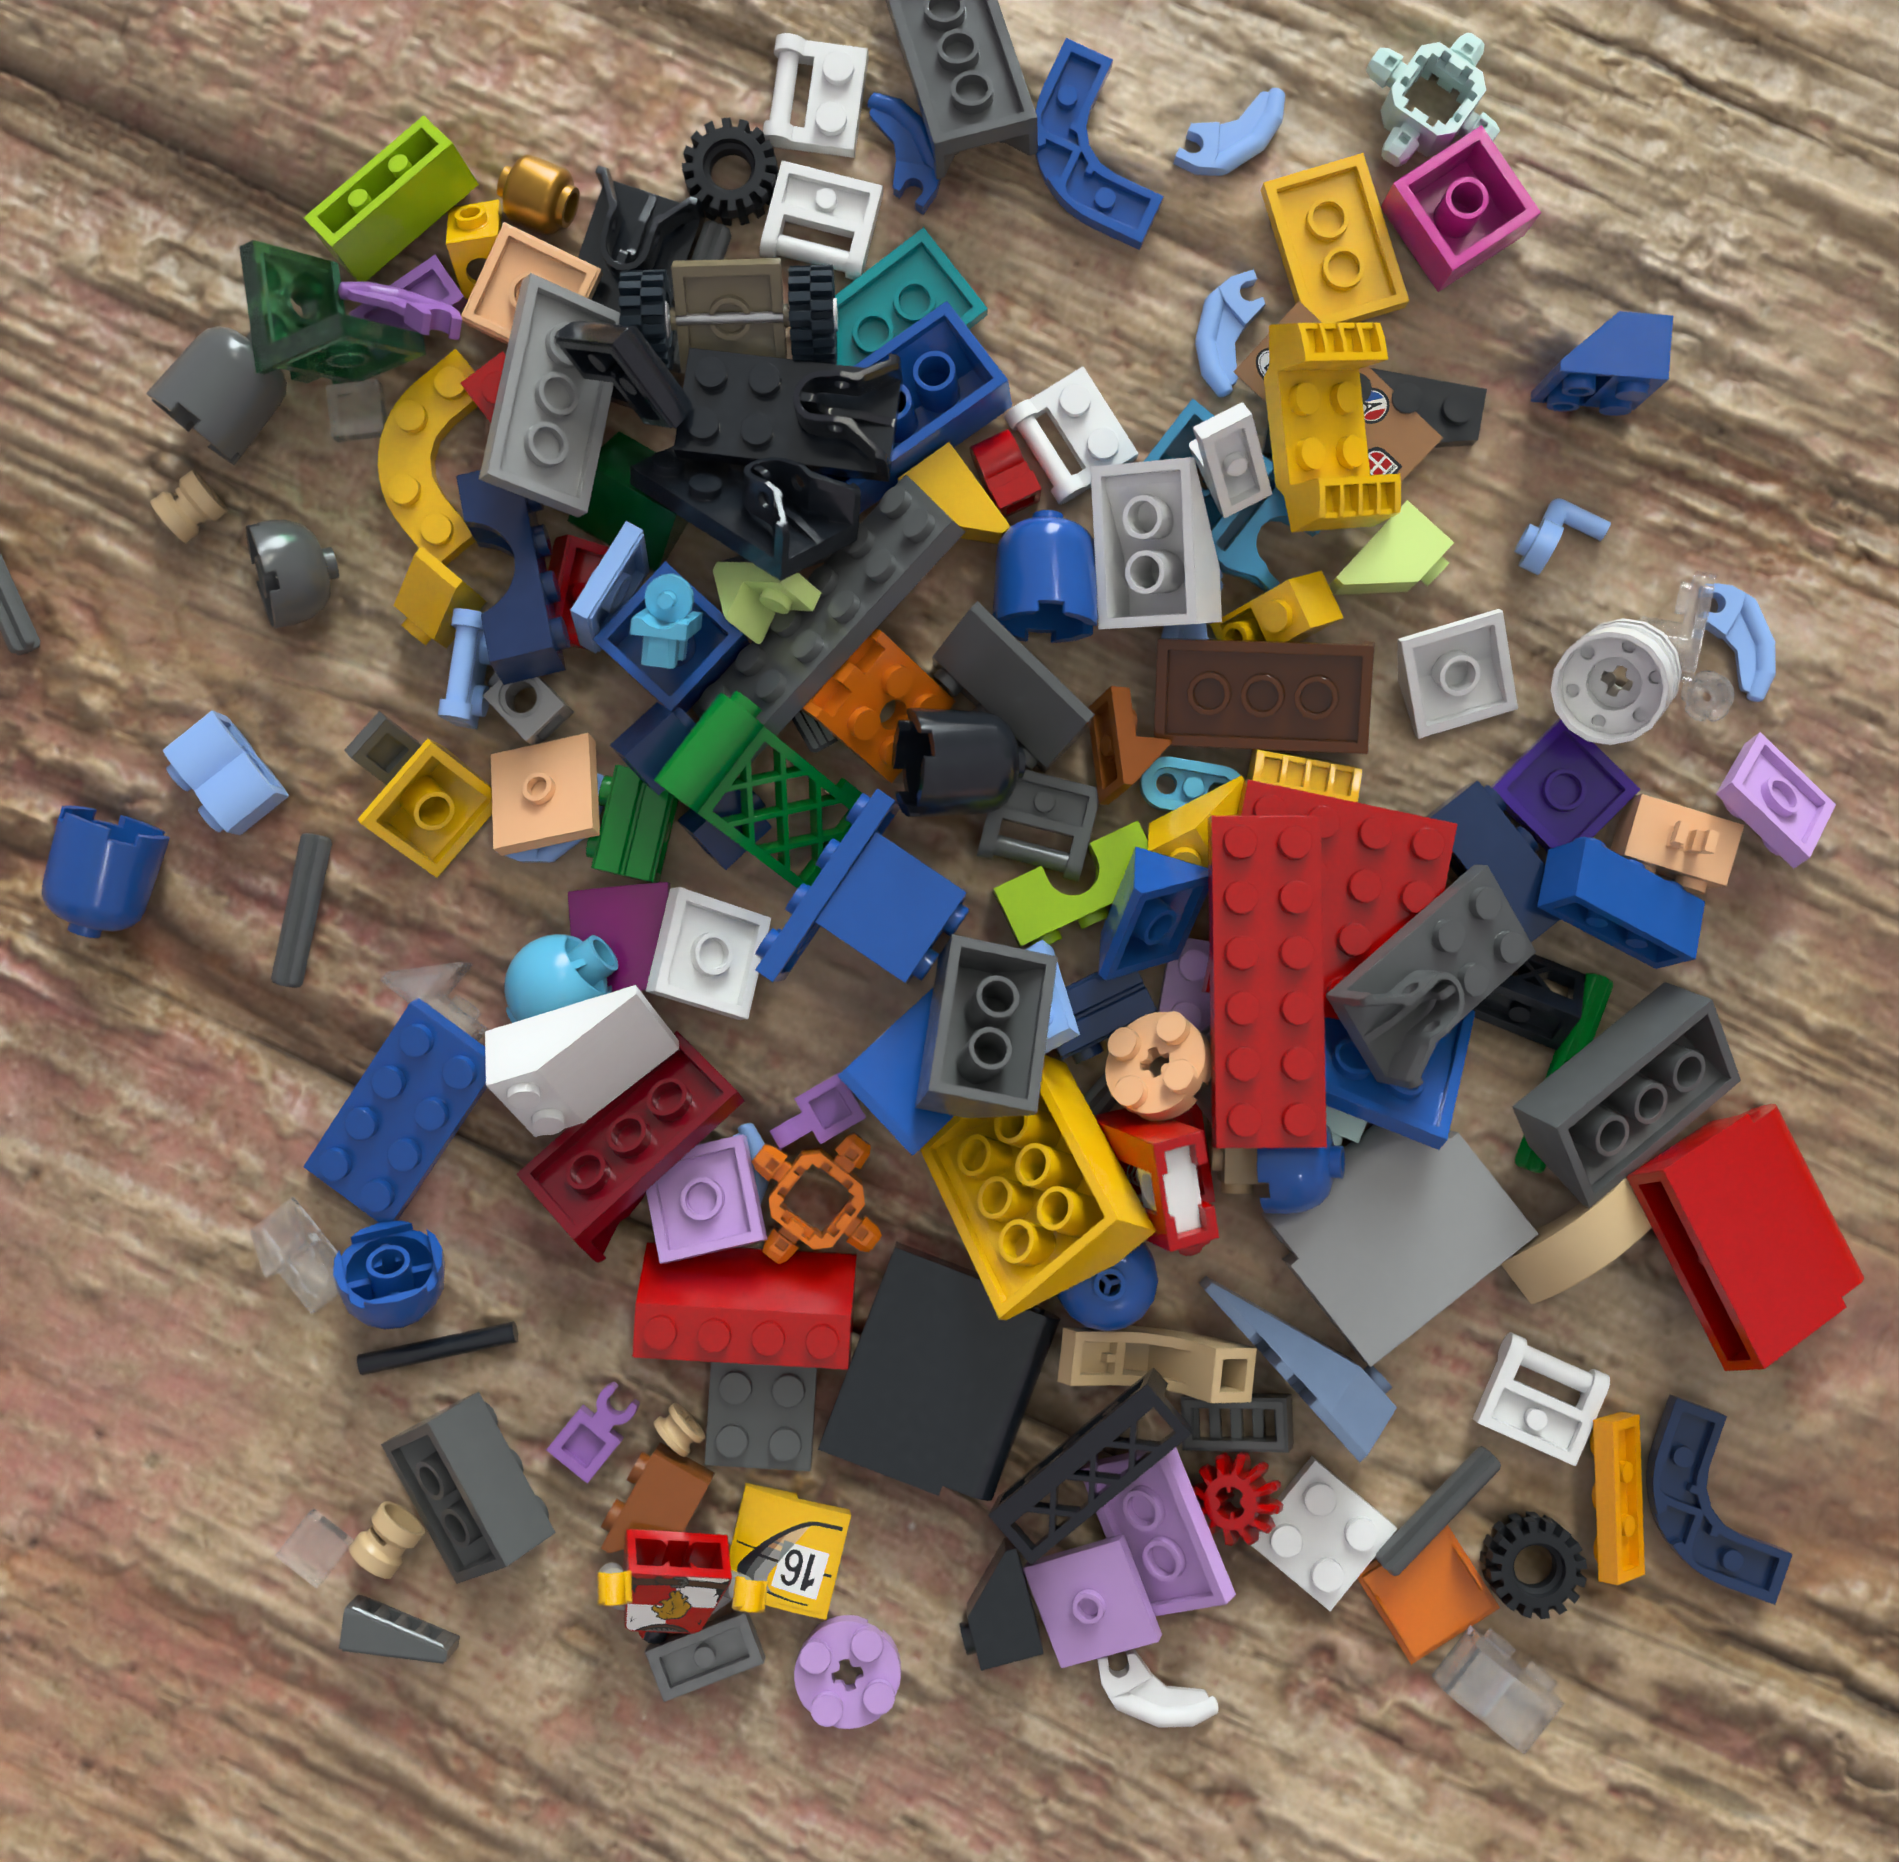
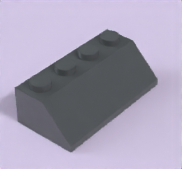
(1629, 1091)

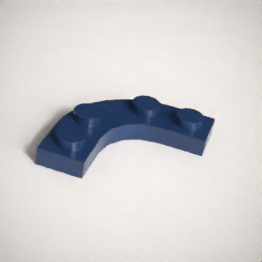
(1683, 1510)

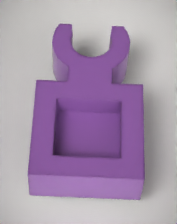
(590, 1436)

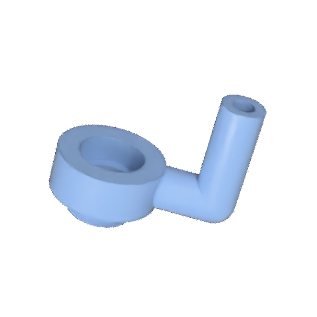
(1539, 542)

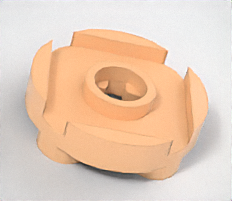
(1134, 1050)

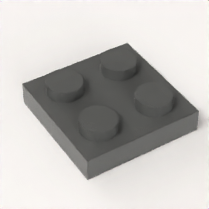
(761, 1416)

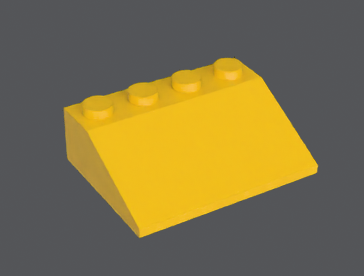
(1037, 1195)

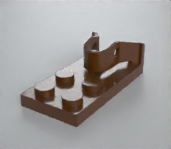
(1264, 694)

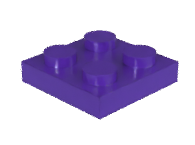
(1564, 788)

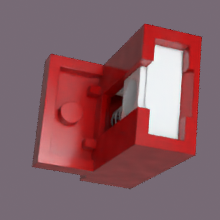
(1168, 1173)

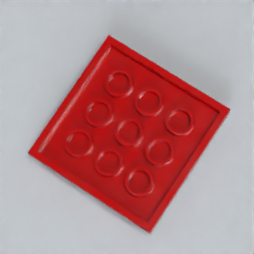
(1375, 870)

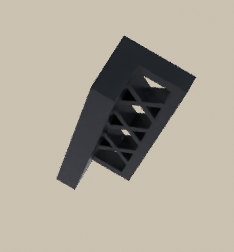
(1530, 1008)
(1077, 1450)

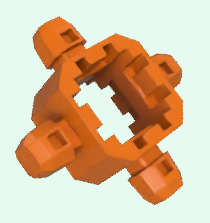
(782, 1241)

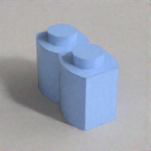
(224, 774)

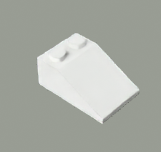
(1153, 546)
(575, 1058)

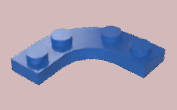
(1069, 164)

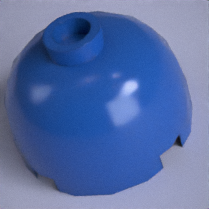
(1299, 1176)
(390, 1274)

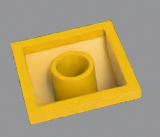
(430, 808)

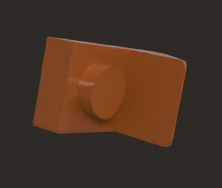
(1117, 751)

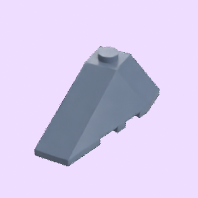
(1332, 1384)

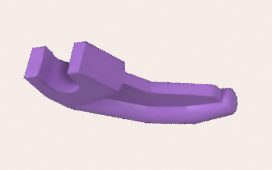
(418, 310)

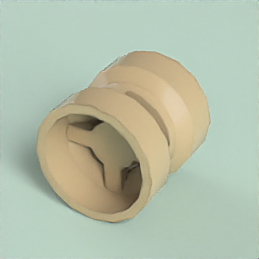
(191, 504)
(386, 1540)

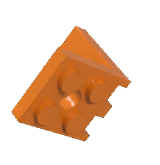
(858, 691)

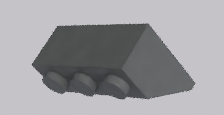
(1010, 682)
(986, 1030)
(469, 1489)

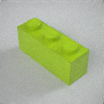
(392, 200)

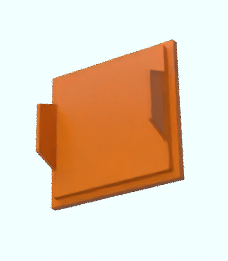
(1430, 1597)

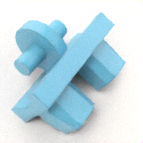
(666, 621)

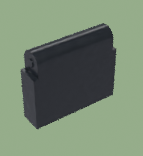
(937, 1379)

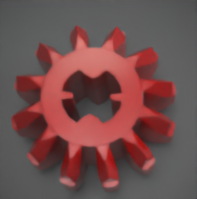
(1255, 1502)

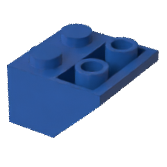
(1612, 366)

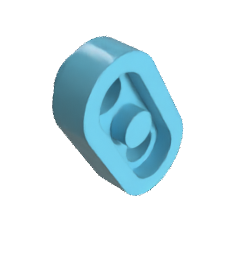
(1190, 779)

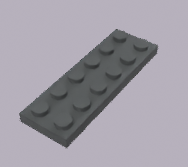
(858, 590)

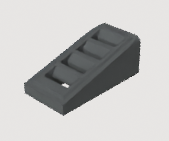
(1280, 1442)
(388, 1632)

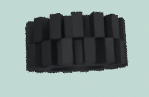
(722, 143)
(1559, 1583)

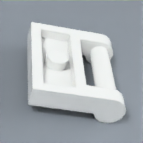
(832, 101)
(824, 204)
(1084, 425)
(1534, 1415)

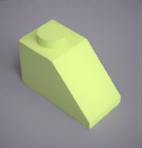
(1396, 557)

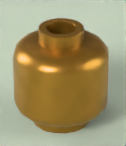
(538, 194)

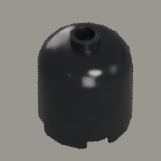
(955, 762)

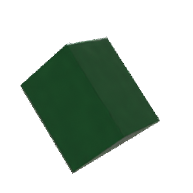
(617, 501)

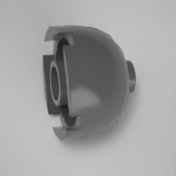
(290, 570)

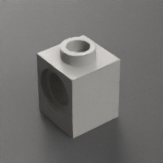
(538, 722)

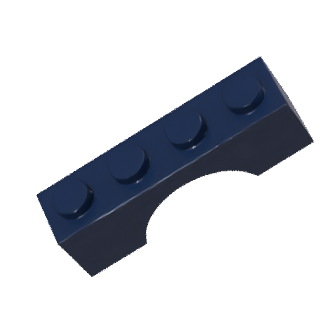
(522, 627)

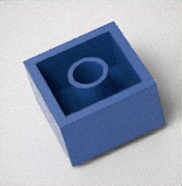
(707, 655)

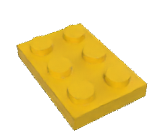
(1335, 242)

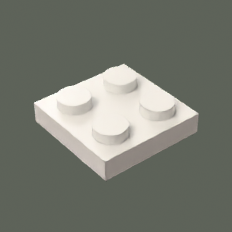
(707, 954)
(1323, 1534)

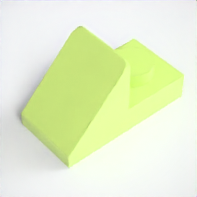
(754, 596)

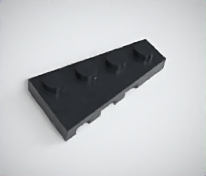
(1446, 406)

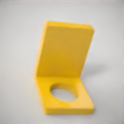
(471, 236)

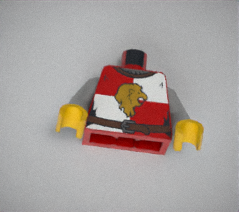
(675, 1583)

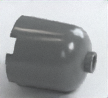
(220, 391)

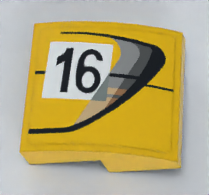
(790, 1546)

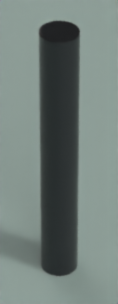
(437, 1348)

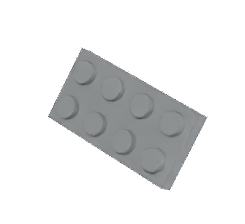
(545, 413)

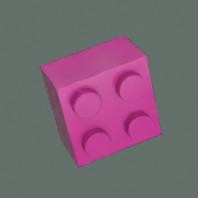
(1460, 208)

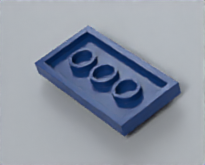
(784, 947)
(401, 1113)

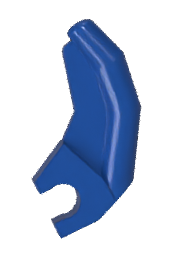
(912, 147)

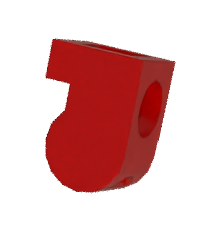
(1005, 473)

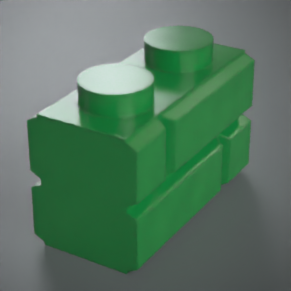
(633, 828)

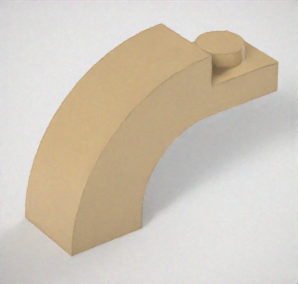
(1578, 1244)

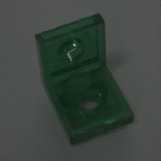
(324, 339)

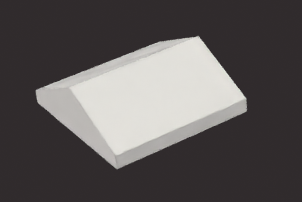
(1456, 673)

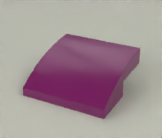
(627, 921)

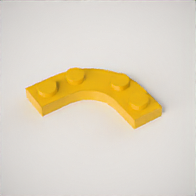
(409, 455)

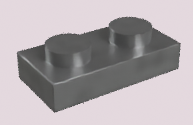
(702, 1658)

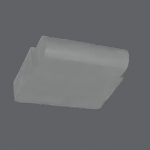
(1400, 1237)

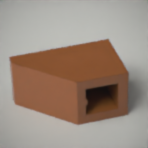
(662, 1499)

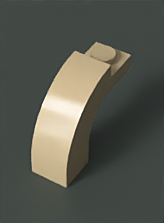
(1189, 1362)

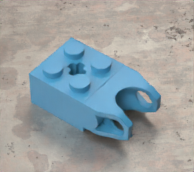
(1236, 535)

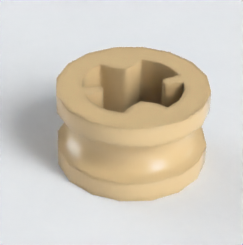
(679, 1429)

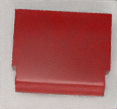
(1748, 1236)

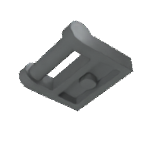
(1050, 806)

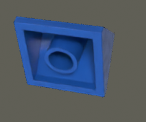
(1151, 913)

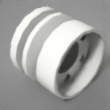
(1587, 692)

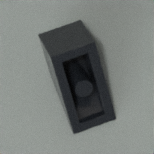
(1001, 1613)

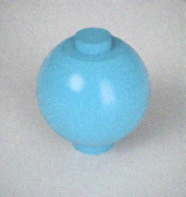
(556, 974)

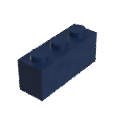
(1490, 839)

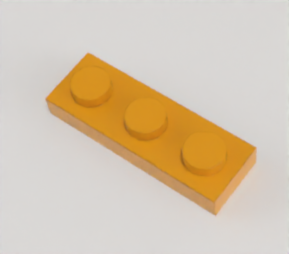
(1618, 1497)

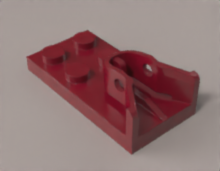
(605, 1165)

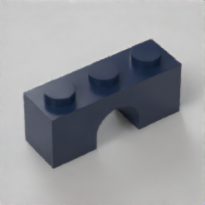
(646, 750)

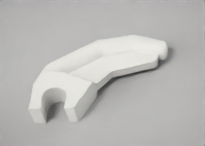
(1150, 1700)

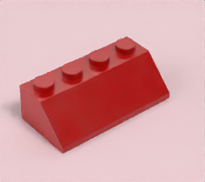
(747, 1308)

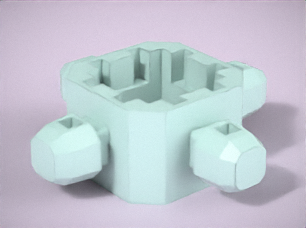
(1455, 70)

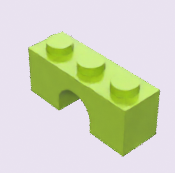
(1038, 910)

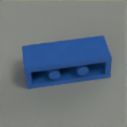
(1621, 903)

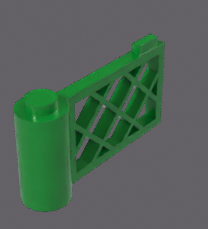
(720, 751)

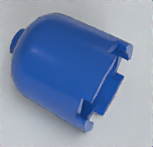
(1046, 579)
(101, 871)
(1125, 1305)

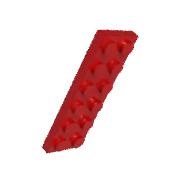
(1266, 982)

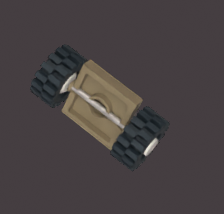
(733, 309)

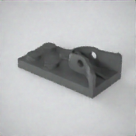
(964, 76)
(1430, 976)

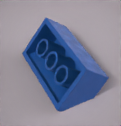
(945, 394)

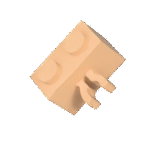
(1678, 842)

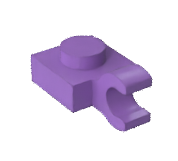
(825, 1111)

